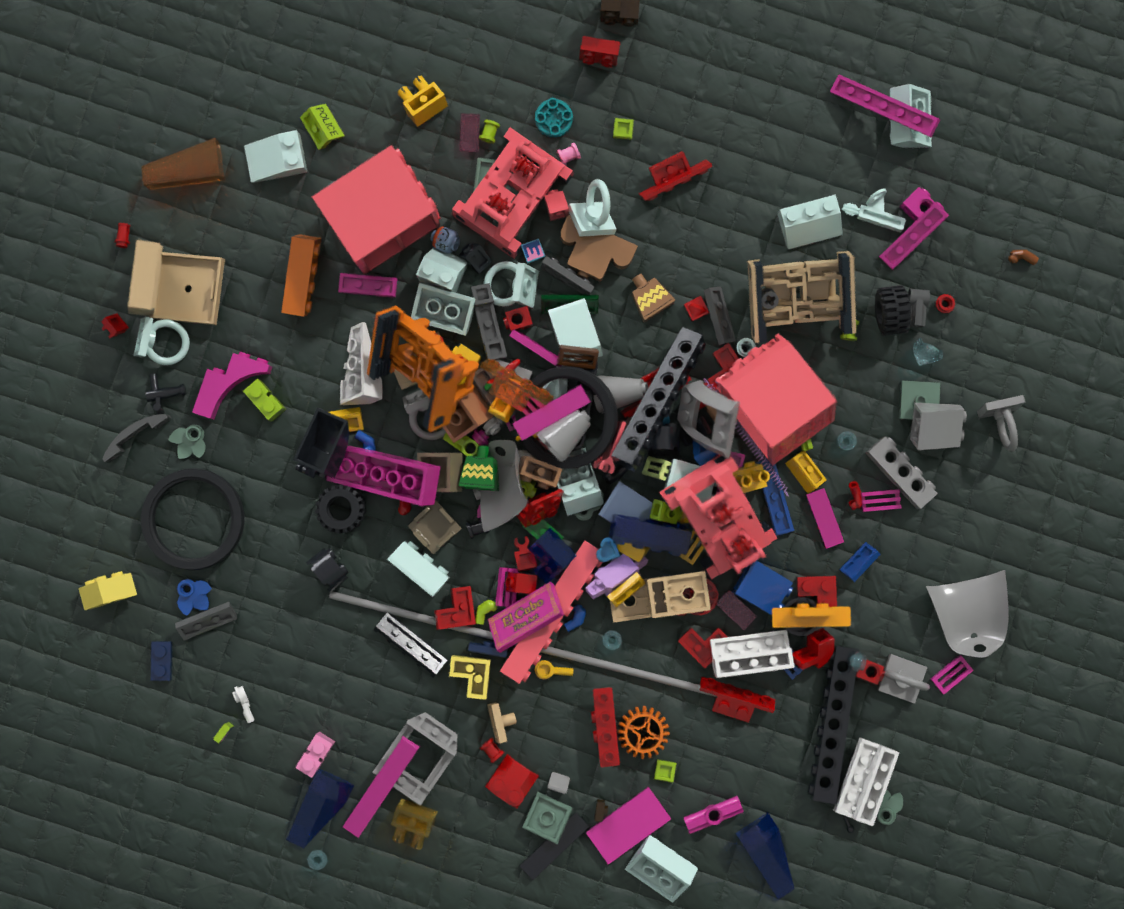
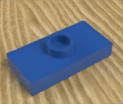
(860, 562)

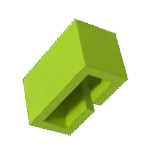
(269, 406)

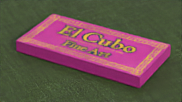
(525, 617)

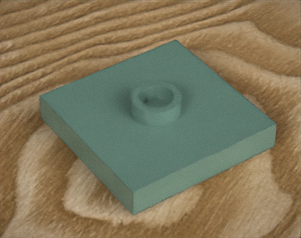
(917, 392)
(547, 817)

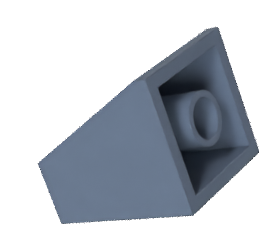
(626, 502)

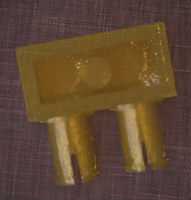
(415, 819)

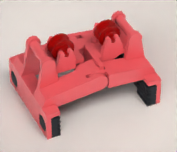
(728, 510)

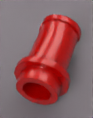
(123, 235)

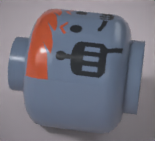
(445, 240)

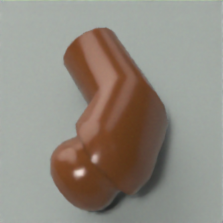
(1015, 255)

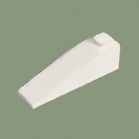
(358, 386)

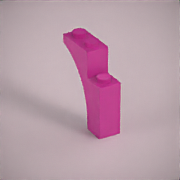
(218, 385)

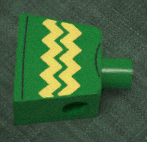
(480, 471)

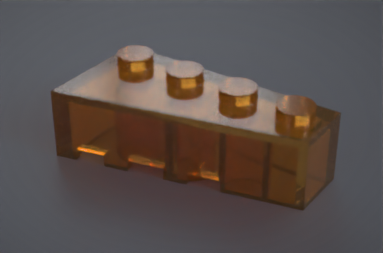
(187, 167)

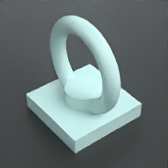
(593, 217)
(523, 285)
(146, 340)

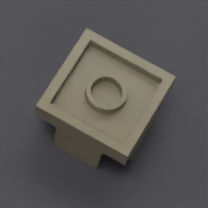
(434, 527)

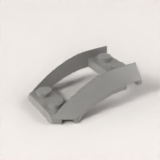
(724, 421)
(439, 735)

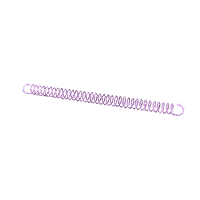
(755, 449)

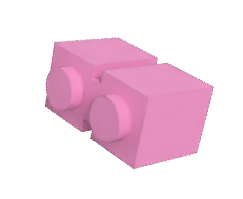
(315, 754)

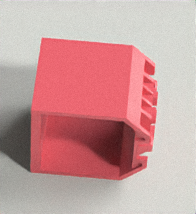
(778, 398)

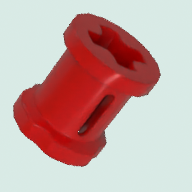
(491, 750)

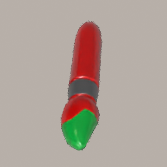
(513, 365)

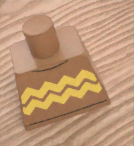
(650, 297)

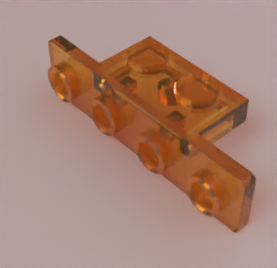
(512, 387)

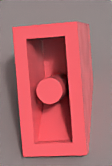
(556, 205)

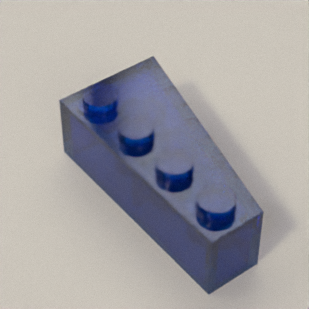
(650, 534)

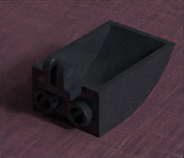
(323, 445)

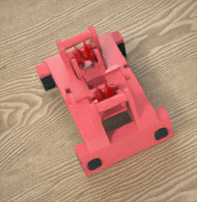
(496, 200)

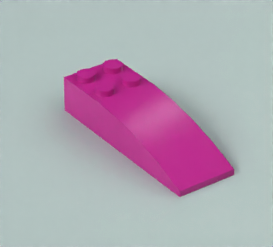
(388, 475)

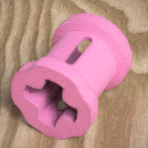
(569, 154)

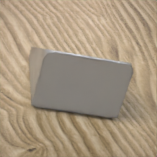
(558, 783)

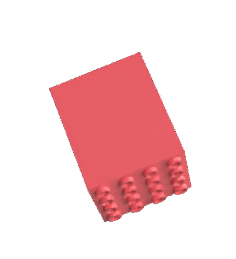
(378, 209)

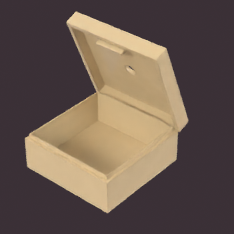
(161, 281)

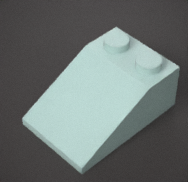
(275, 157)

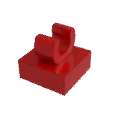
(114, 325)

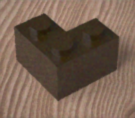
(619, 11)

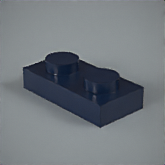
(161, 660)

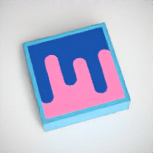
(533, 251)

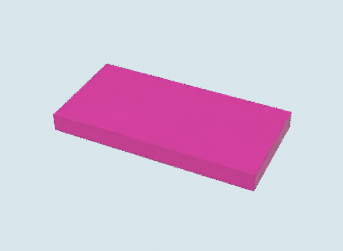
(628, 825)

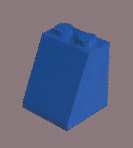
(762, 587)

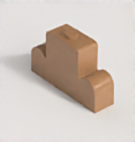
(594, 253)

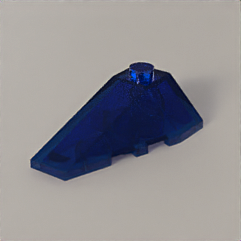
(323, 800)
(766, 849)

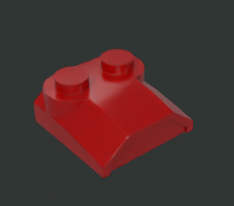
(511, 781)

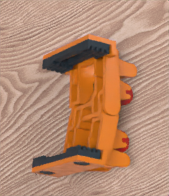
(434, 369)

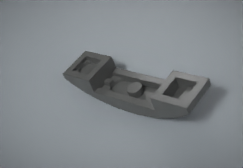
(487, 322)
(115, 449)

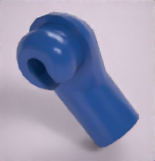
(368, 441)
(578, 618)

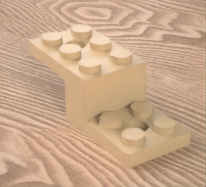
(665, 597)

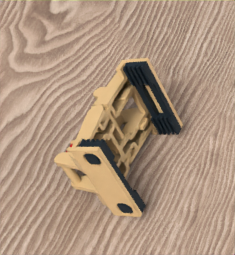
(815, 282)

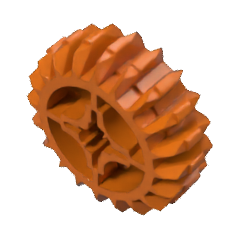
(634, 728)

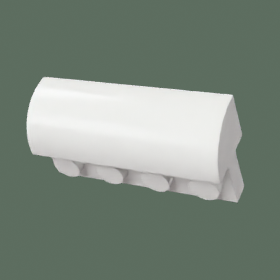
(751, 654)
(866, 781)

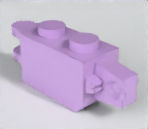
(613, 575)

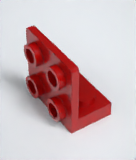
(599, 51)
(540, 508)

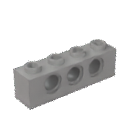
(916, 498)

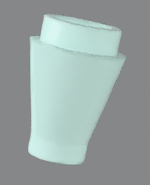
(747, 343)

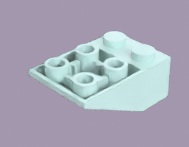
(579, 487)

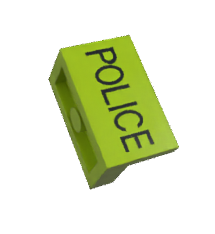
(321, 125)

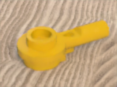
(545, 670)

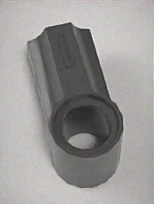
(919, 301)

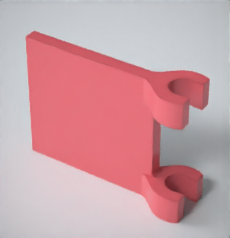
(606, 460)

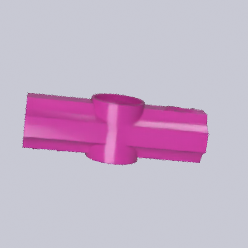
(700, 819)

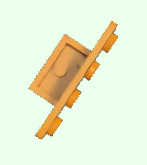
(811, 616)

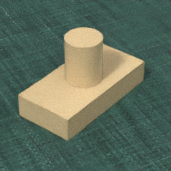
(499, 722)

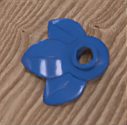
(195, 598)

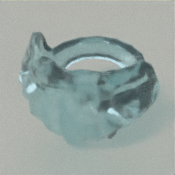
(926, 353)

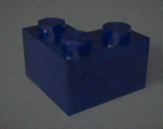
(552, 553)

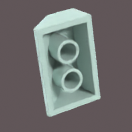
(919, 99)
(810, 222)
(444, 308)
(419, 567)
(661, 869)

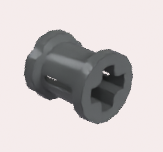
(774, 298)

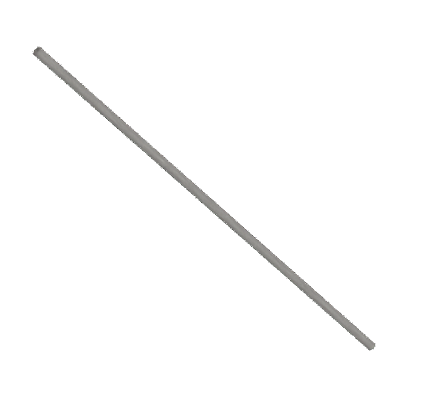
(550, 650)

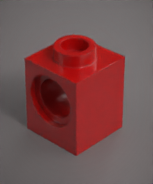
(524, 313)
(521, 583)
(876, 677)

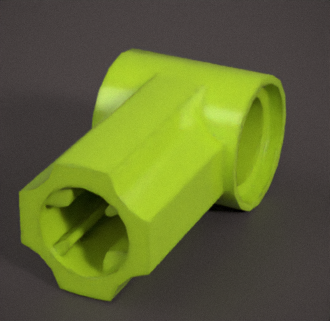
(462, 444)

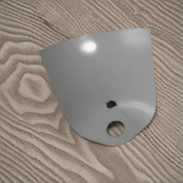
(509, 501)
(971, 608)

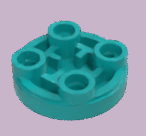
(553, 118)

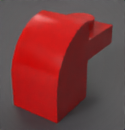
(818, 650)

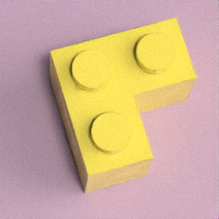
(107, 590)
(476, 670)

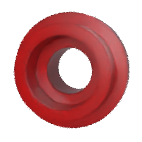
(949, 299)

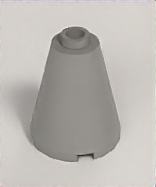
(623, 390)
(565, 434)

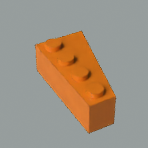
(300, 275)

